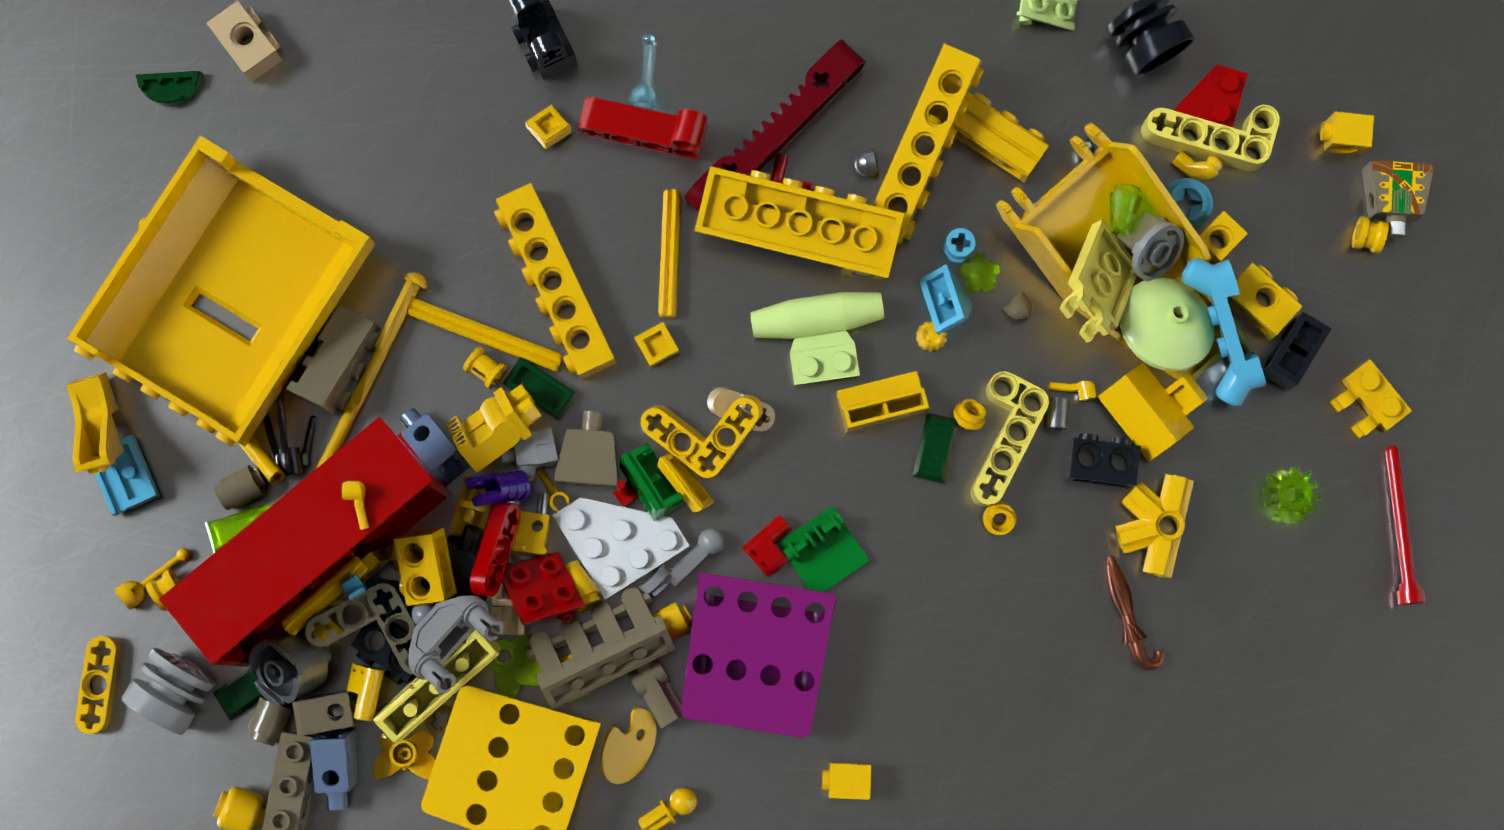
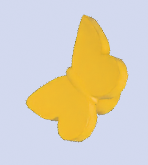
(406, 755)

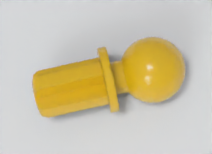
(681, 802)

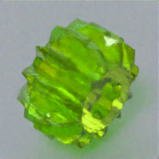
(1279, 494)

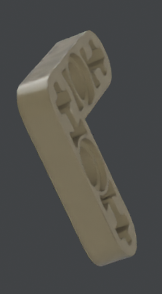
(370, 613)

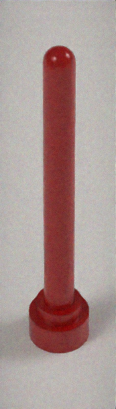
(1409, 590)

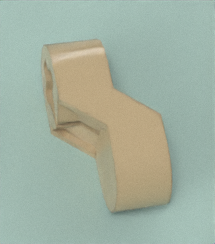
(722, 398)

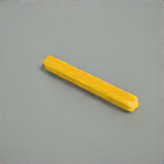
(485, 334)

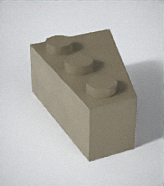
(336, 361)

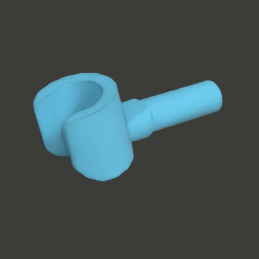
(353, 587)

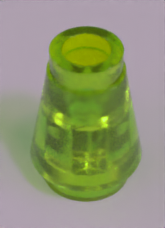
(1124, 207)

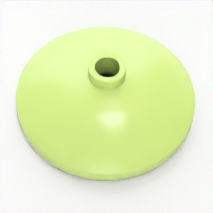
(1158, 334)

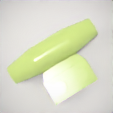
(819, 330)

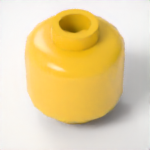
(239, 810)

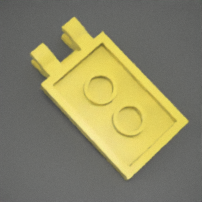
(1100, 282)

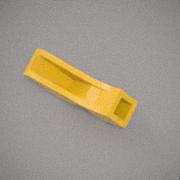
(95, 432)

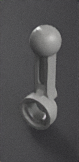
(709, 543)

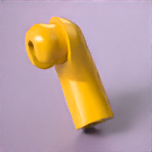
(1198, 170)

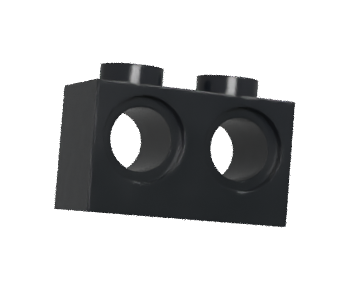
(1295, 350)
(1102, 470)
(385, 655)

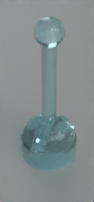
(642, 94)

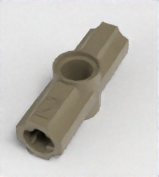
(653, 684)

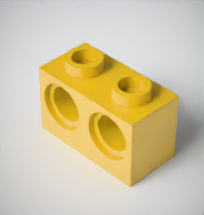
(433, 566)

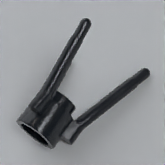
(287, 457)

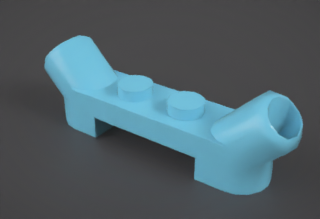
(1244, 370)

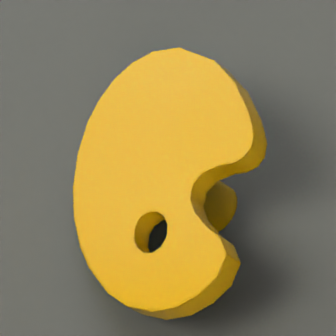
(622, 753)

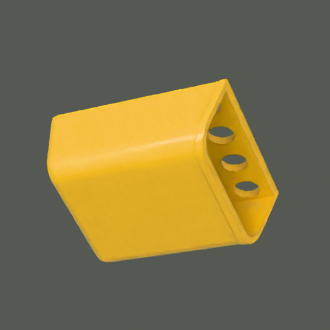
(508, 764)

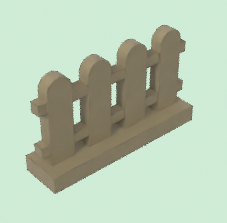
(605, 662)

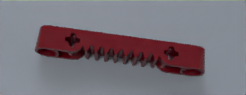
(836, 68)

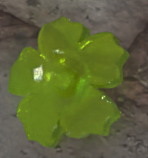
(979, 273)

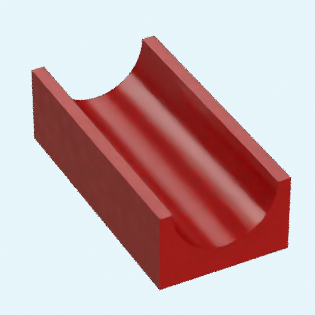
(301, 543)

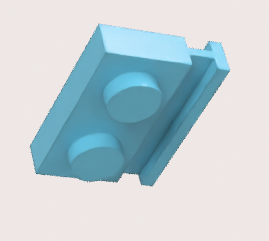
(128, 480)

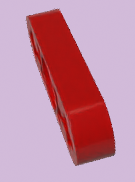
(495, 549)

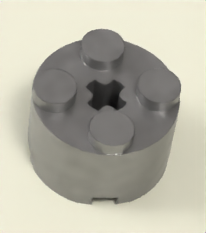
(288, 667)

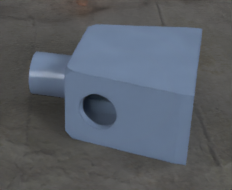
(433, 446)
(335, 752)

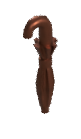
(1123, 600)

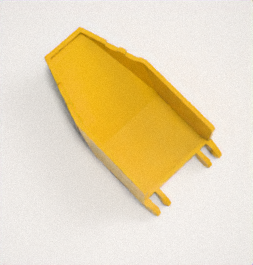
(1061, 219)

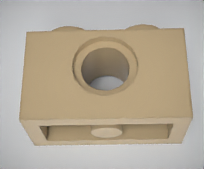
(230, 29)

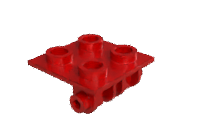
(542, 589)

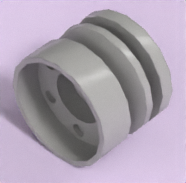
(167, 692)

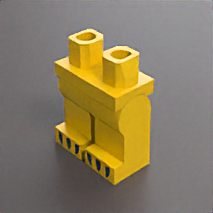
(494, 426)

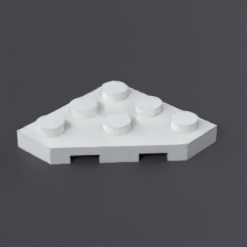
(618, 542)

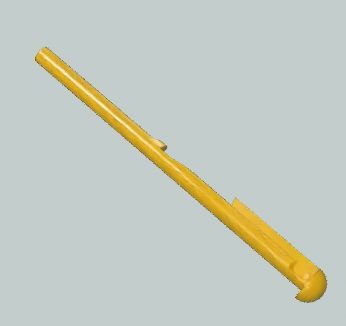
(413, 282)

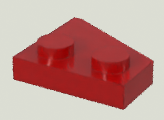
(1216, 96)

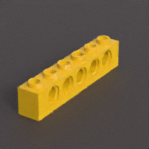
(949, 63)
(525, 204)

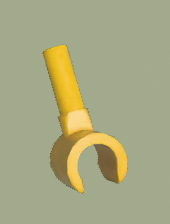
(1085, 389)
(551, 488)
(356, 491)

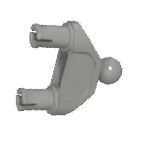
(441, 631)

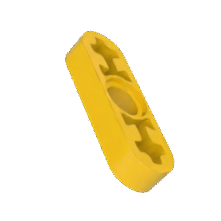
(85, 692)

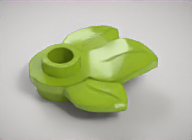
(518, 669)

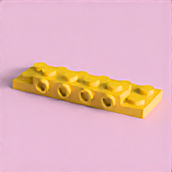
(799, 221)

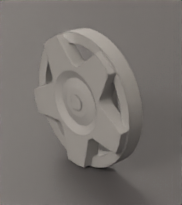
(1157, 251)

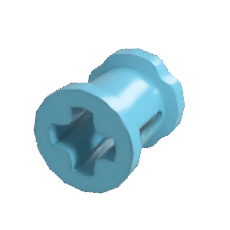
(968, 243)

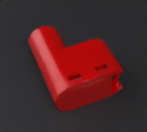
(763, 548)

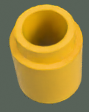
(675, 619)

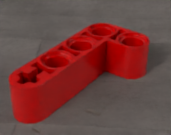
(645, 128)

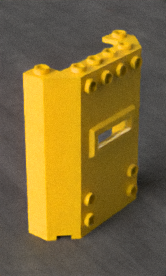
(246, 249)

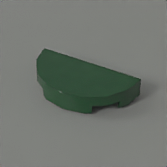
(170, 88)

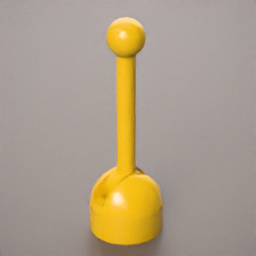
(133, 592)

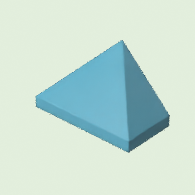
(945, 299)

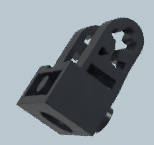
(543, 36)

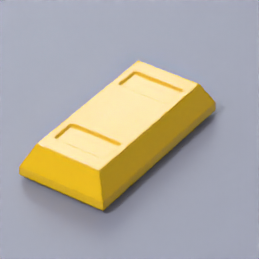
(685, 482)

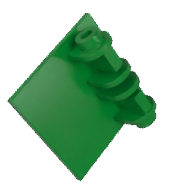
(823, 551)

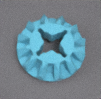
(1196, 193)

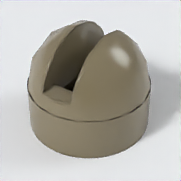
(1018, 307)

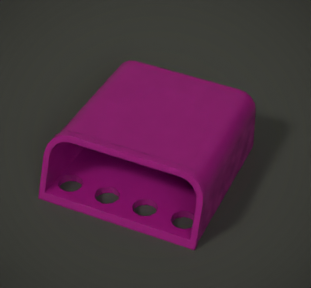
(756, 660)

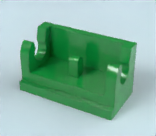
(649, 482)

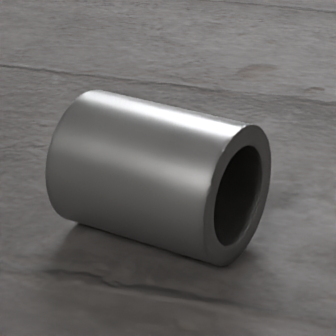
(1057, 414)

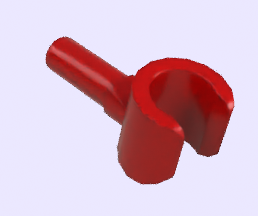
(624, 493)

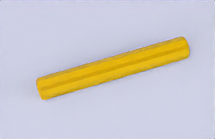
(669, 253)

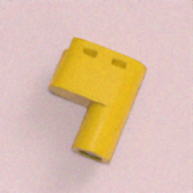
(366, 683)

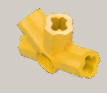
(1146, 531)

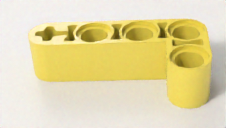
(1207, 131)
(1004, 443)

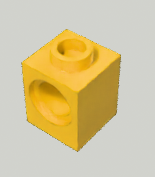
(1347, 133)
(1228, 231)
(847, 781)

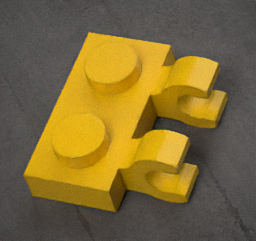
(1375, 396)

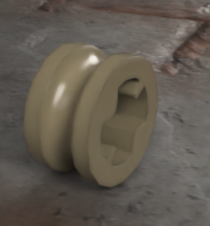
(432, 718)

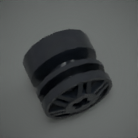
(1153, 38)

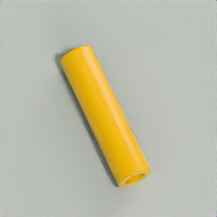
(263, 461)

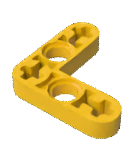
(699, 444)

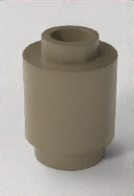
(241, 487)
(268, 721)

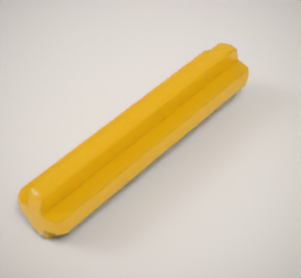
(322, 596)

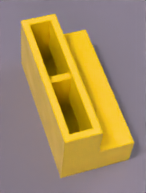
(882, 401)
(1146, 412)

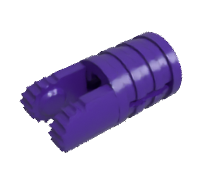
(499, 487)

